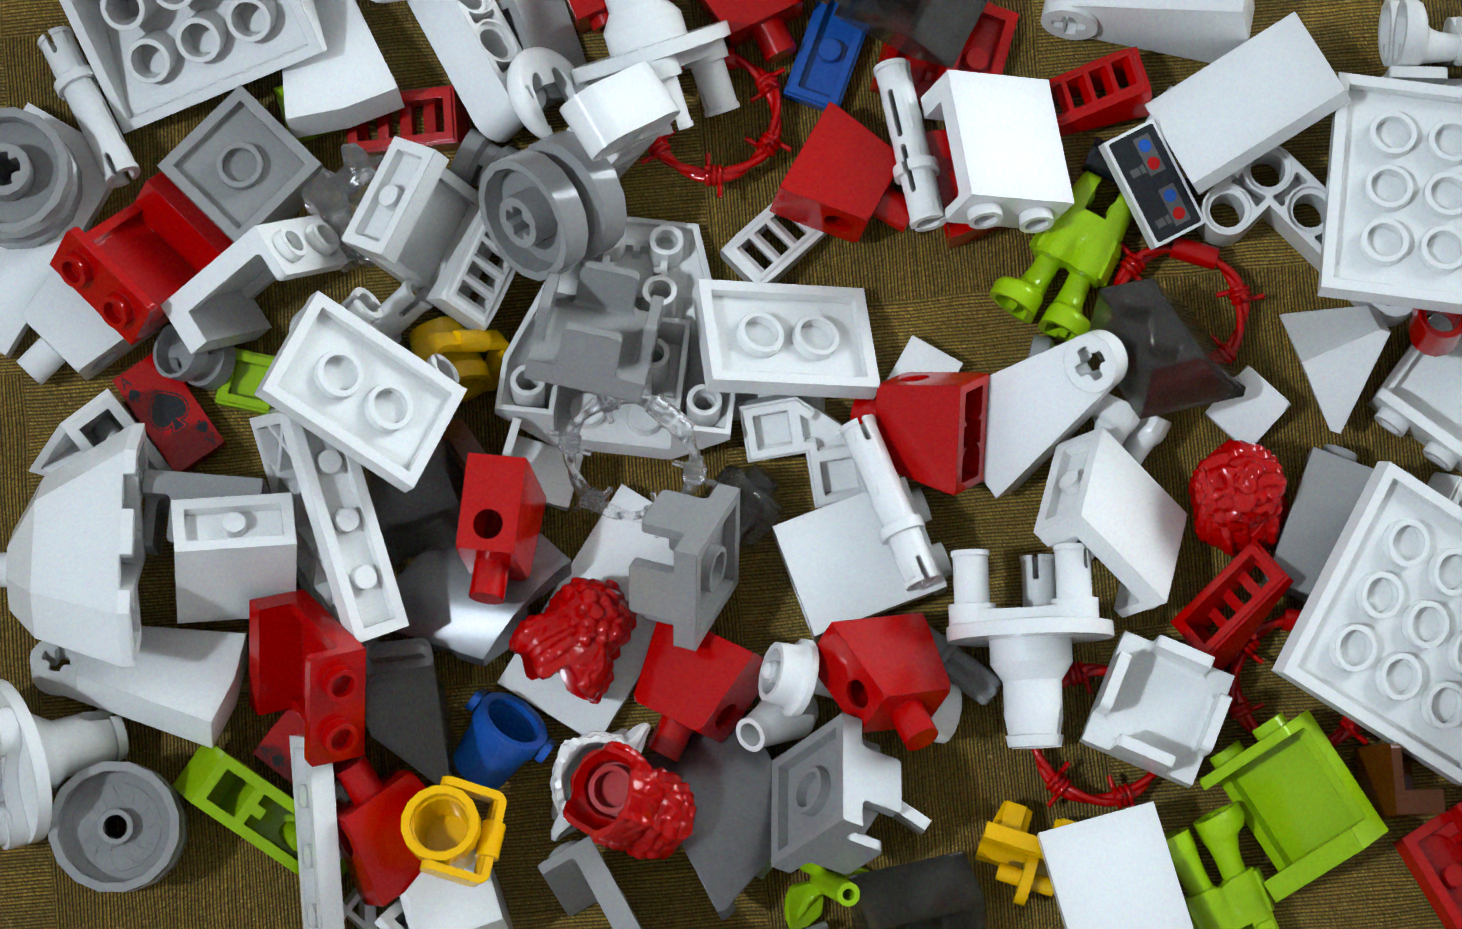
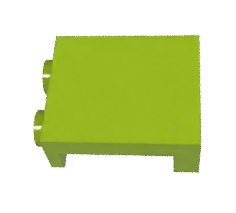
(1296, 800)

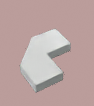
(793, 426)

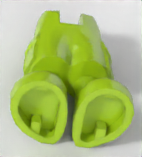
(1082, 246)
(1241, 896)

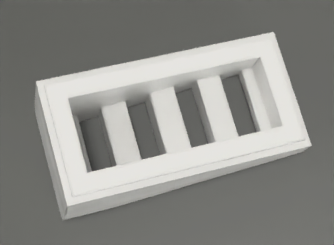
(747, 268)
(445, 291)

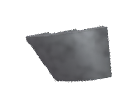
(440, 609)
(731, 816)

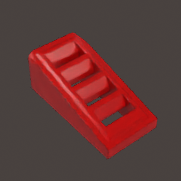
(1106, 74)
(455, 122)
(1207, 605)

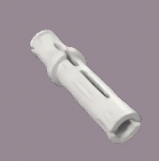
(80, 89)
(914, 164)
(899, 524)

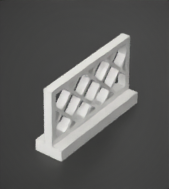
(336, 527)

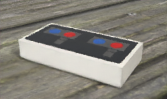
(1151, 184)

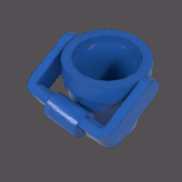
(500, 738)

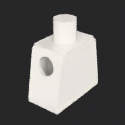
(69, 333)

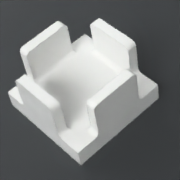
(1159, 707)

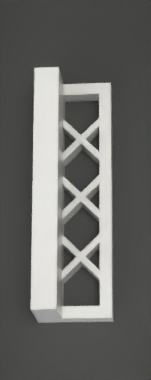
(319, 846)

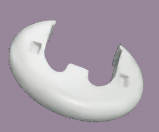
(532, 71)

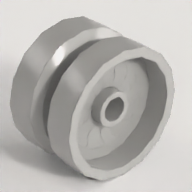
(43, 178)
(551, 206)
(153, 835)

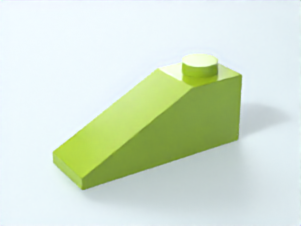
(243, 803)

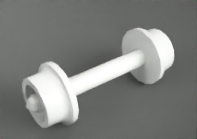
(791, 678)

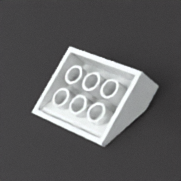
(183, 52)

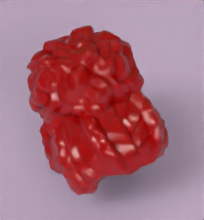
(1238, 497)
(577, 637)
(630, 803)

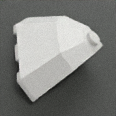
(82, 552)

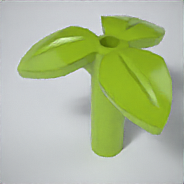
(806, 899)

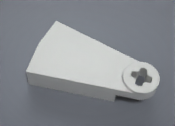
(1172, 27)
(342, 83)
(1044, 404)
(179, 682)

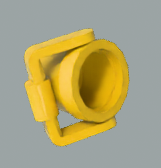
(462, 349)
(447, 833)

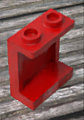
(139, 257)
(311, 666)

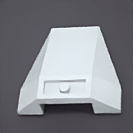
(669, 264)

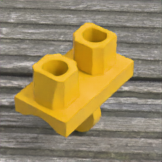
(1016, 851)

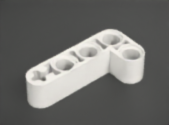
(476, 54)
(620, 115)
(1276, 208)

